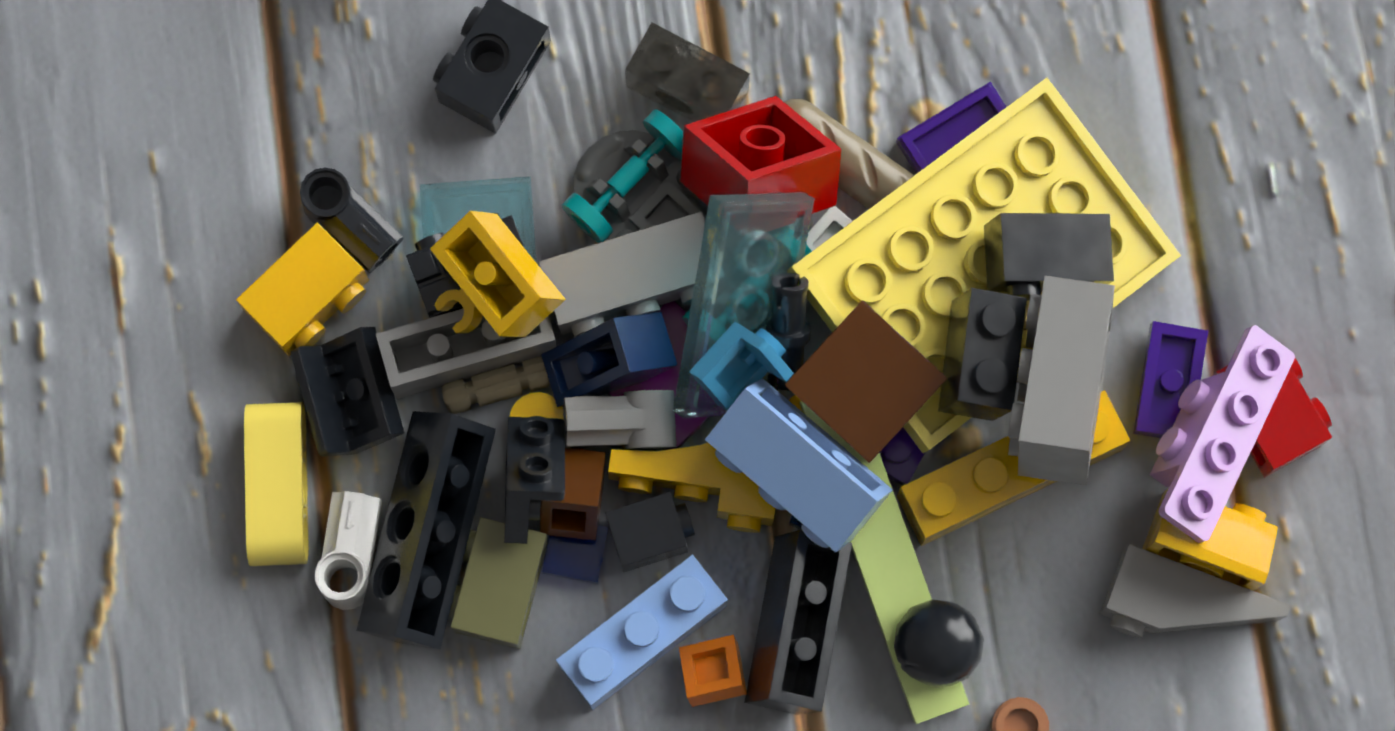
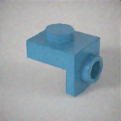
(739, 361)

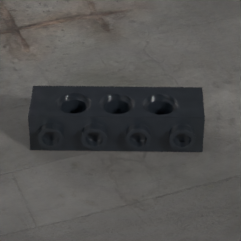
(426, 529)

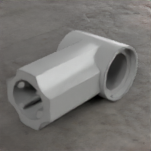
(635, 420)

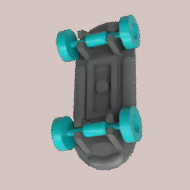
(633, 183)

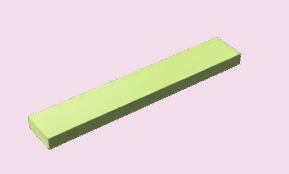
(894, 585)

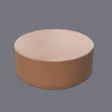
(1020, 715)

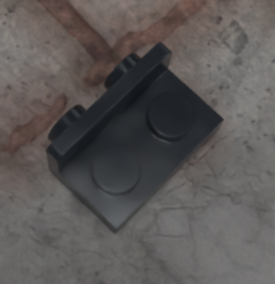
(532, 471)

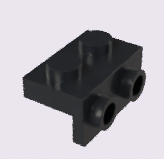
(347, 393)

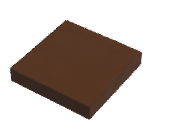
(865, 381)

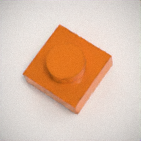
(712, 670)

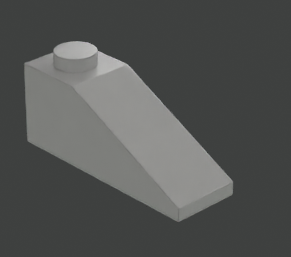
(1171, 597)

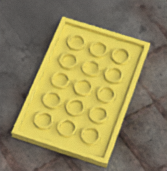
(929, 240)

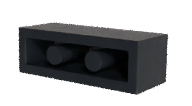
(797, 625)

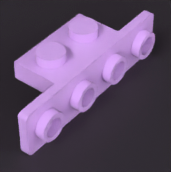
(1216, 433)

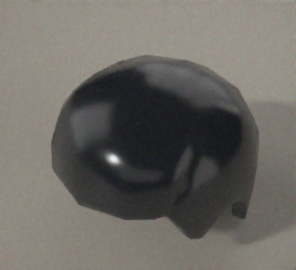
(938, 643)

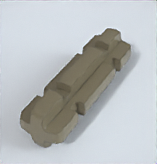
(495, 385)

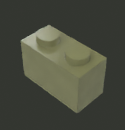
(497, 585)

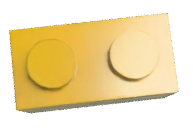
(304, 290)

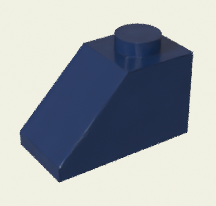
(610, 357)

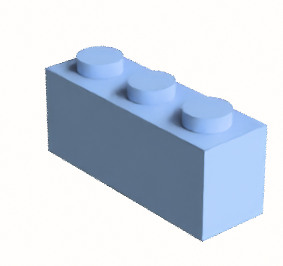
(797, 466)
(642, 632)

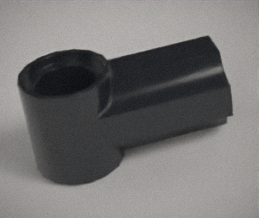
(352, 221)

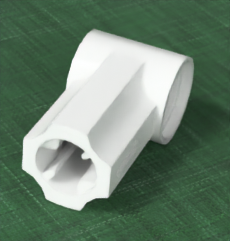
(350, 544)

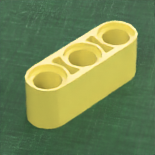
(276, 484)

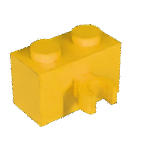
(494, 277)

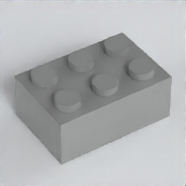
(1061, 379)

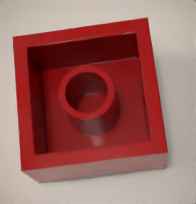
(760, 152)

